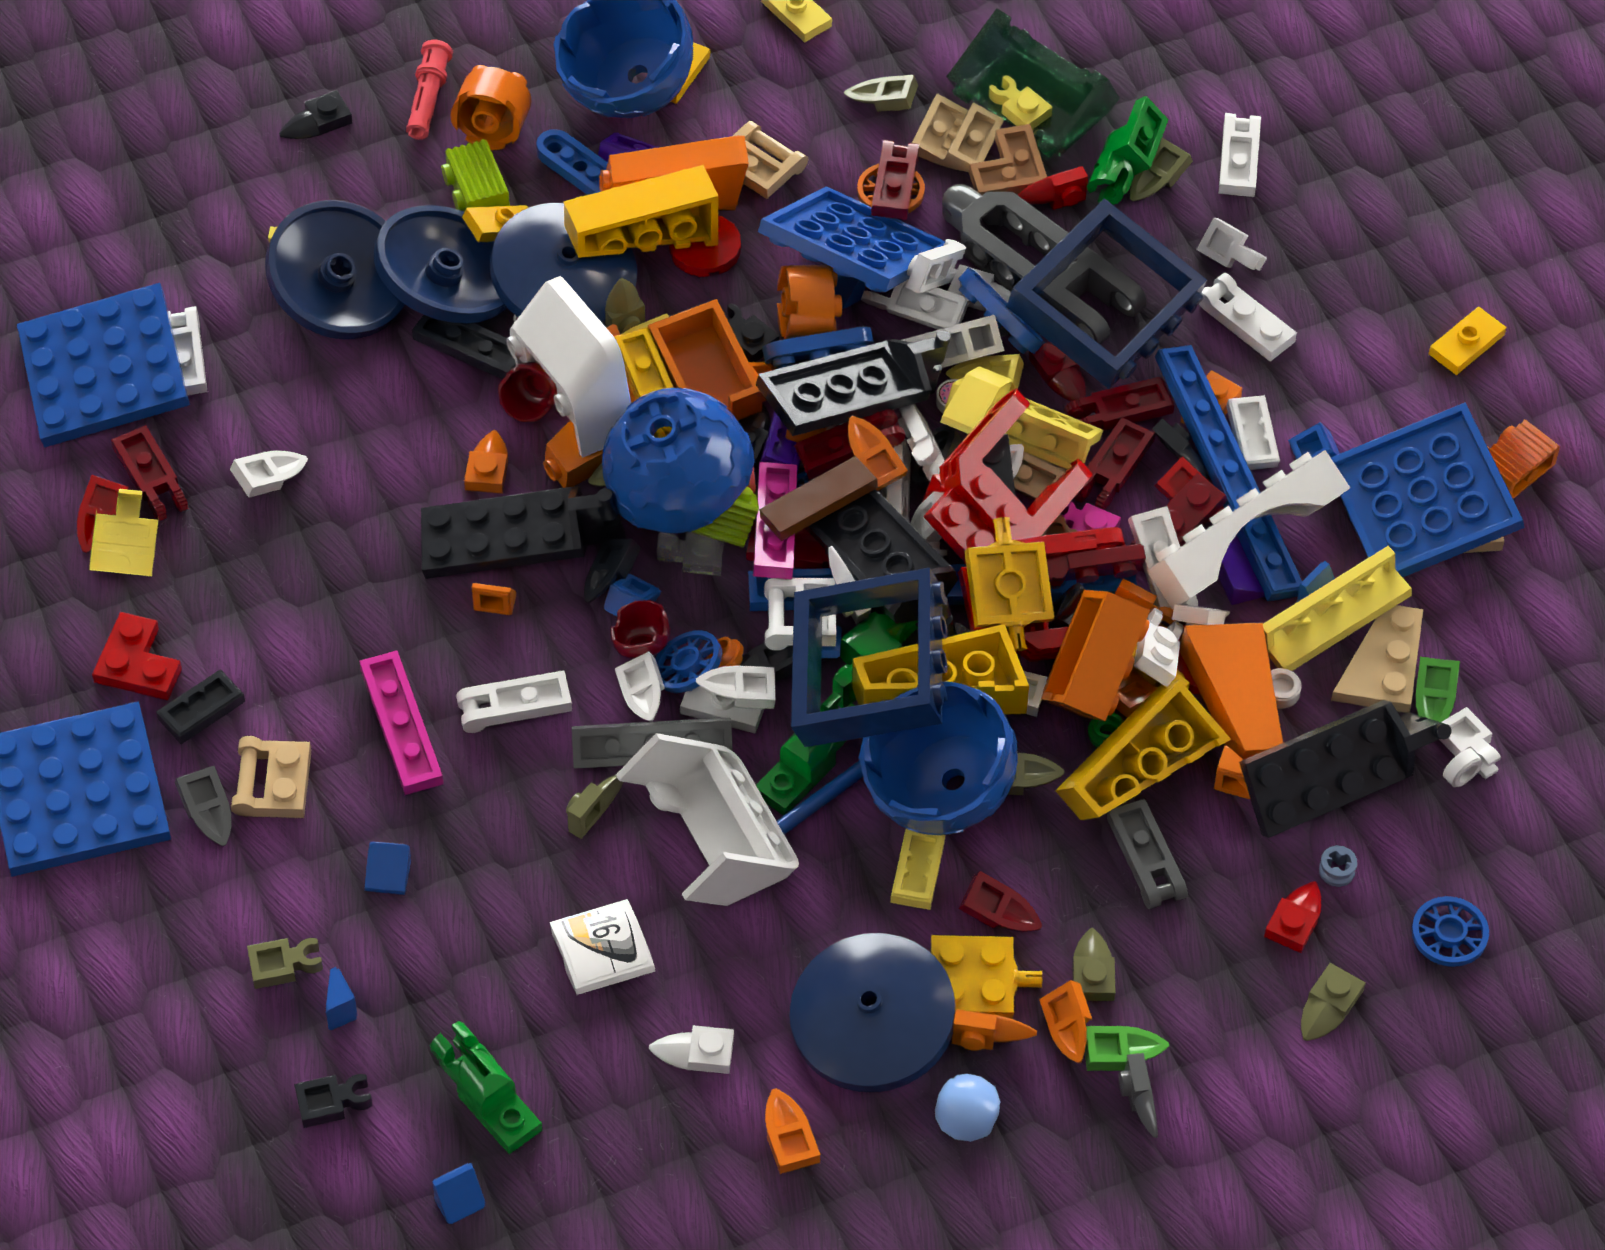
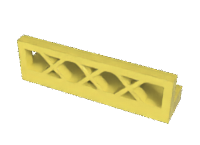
(1049, 433)
(1335, 610)

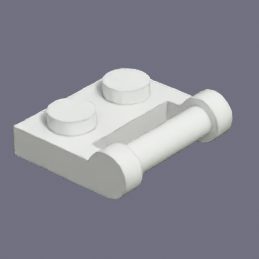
(776, 590)

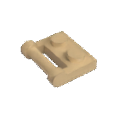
(764, 172)
(285, 778)

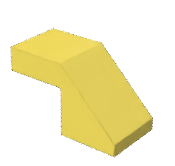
(975, 398)

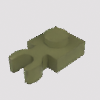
(275, 962)

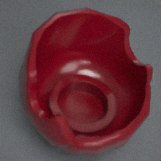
(527, 392)
(640, 629)

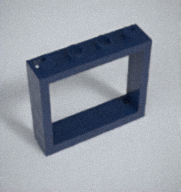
(1071, 339)
(878, 717)

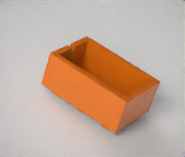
(707, 357)
(1096, 655)

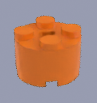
(491, 106)
(807, 300)

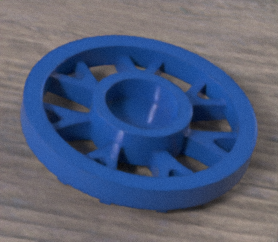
(688, 660)
(1450, 931)

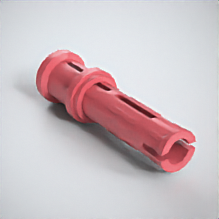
(430, 77)

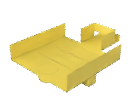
(124, 540)

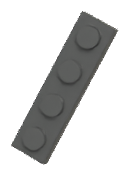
(618, 743)

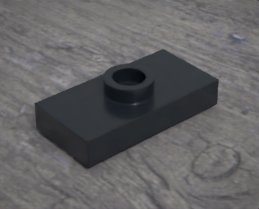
(200, 706)

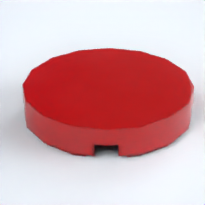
(703, 259)

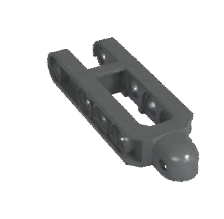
(991, 255)

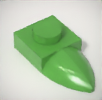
(1436, 688)
(1110, 1045)

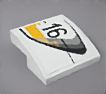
(602, 947)

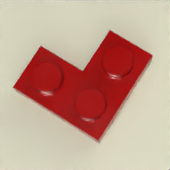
(130, 666)

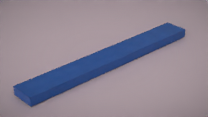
(1227, 468)

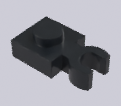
(750, 333)
(324, 1100)

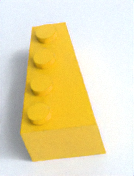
(645, 214)
(975, 658)
(1143, 750)

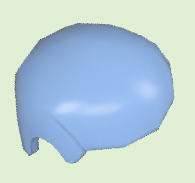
(967, 1107)

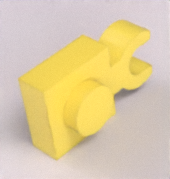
(1020, 106)

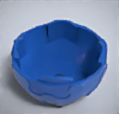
(614, 41)
(679, 478)
(912, 766)

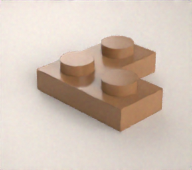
(1018, 165)

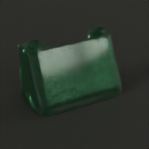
(1076, 95)

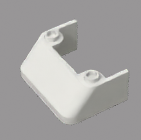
(578, 357)
(721, 811)

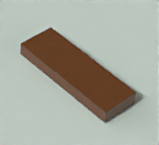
(818, 498)

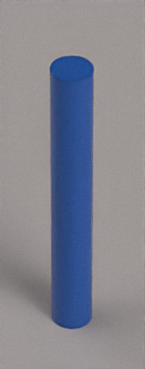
(820, 798)

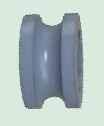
(1334, 875)

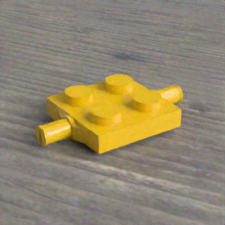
(1009, 584)
(983, 972)

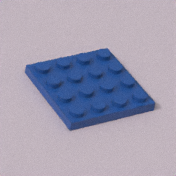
(846, 237)
(102, 365)
(1427, 491)
(78, 789)

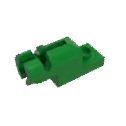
(1128, 151)
(869, 637)
(799, 768)
(486, 1088)

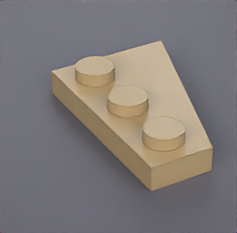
(1384, 662)

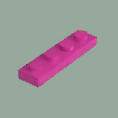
(771, 555)
(401, 722)

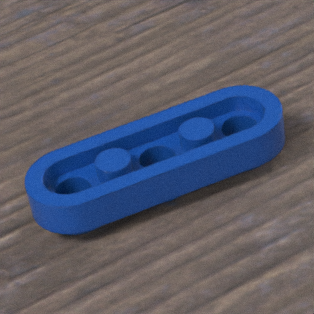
(569, 159)
(977, 289)
(811, 347)

